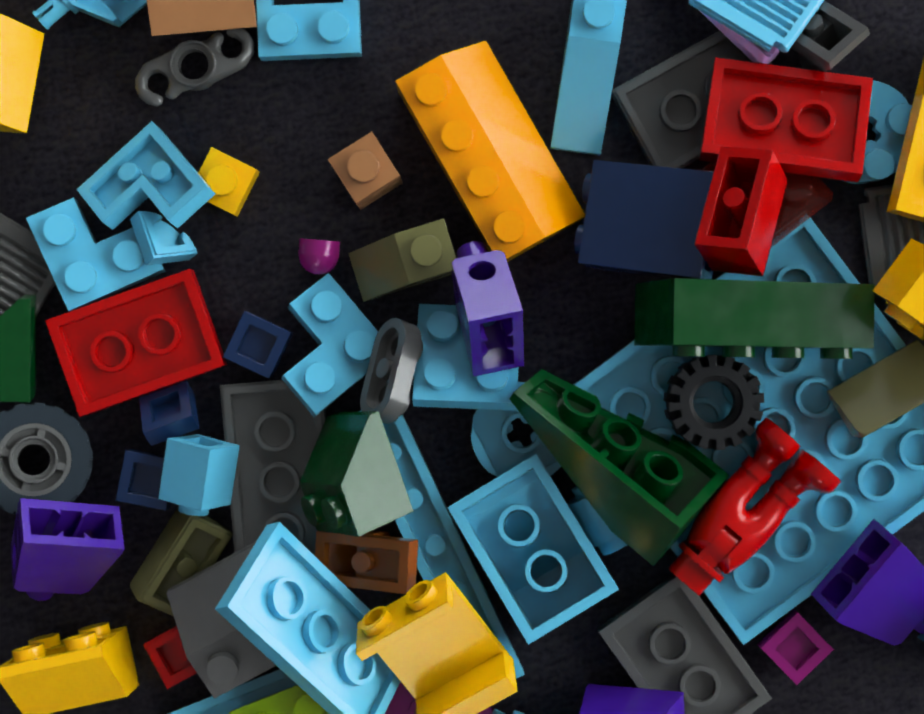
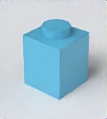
(198, 473)

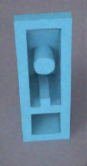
(587, 75)

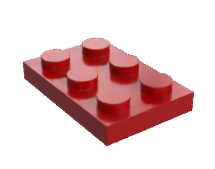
(803, 115)
(136, 342)

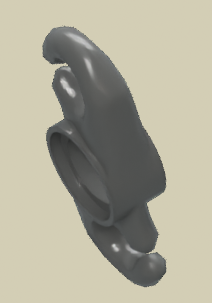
(170, 66)

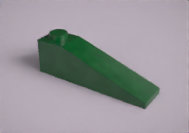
(631, 477)

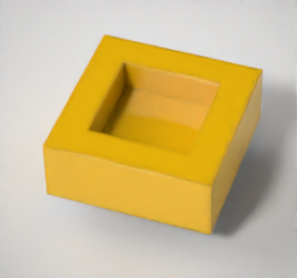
(228, 179)

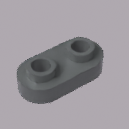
(391, 369)

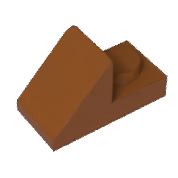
(370, 560)

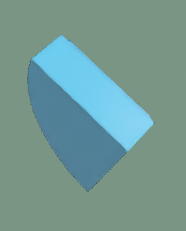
(159, 240)

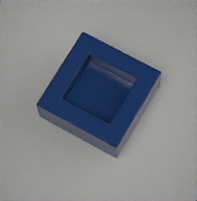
(258, 344)
(168, 413)
(141, 480)

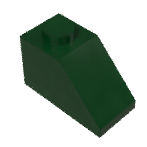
(18, 351)

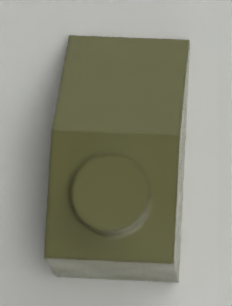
(403, 260)

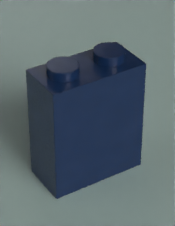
(643, 220)

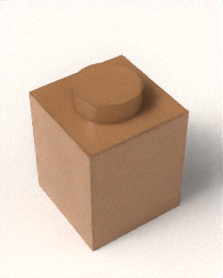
(365, 170)

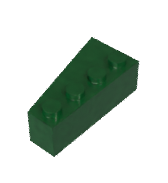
(754, 314)

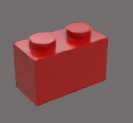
(741, 210)

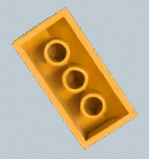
(489, 149)

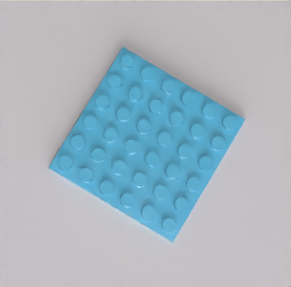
(877, 472)

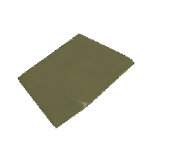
(881, 391)
(180, 552)

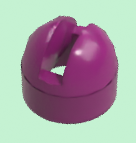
(318, 255)

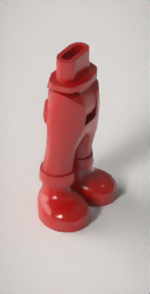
(727, 532)

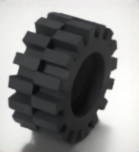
(744, 408)

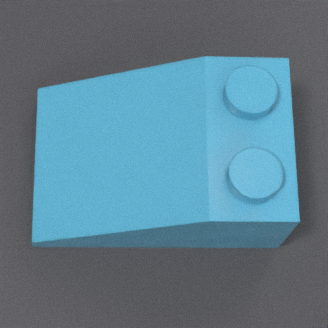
(532, 549)

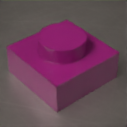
(795, 646)

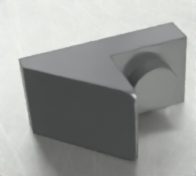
(828, 38)

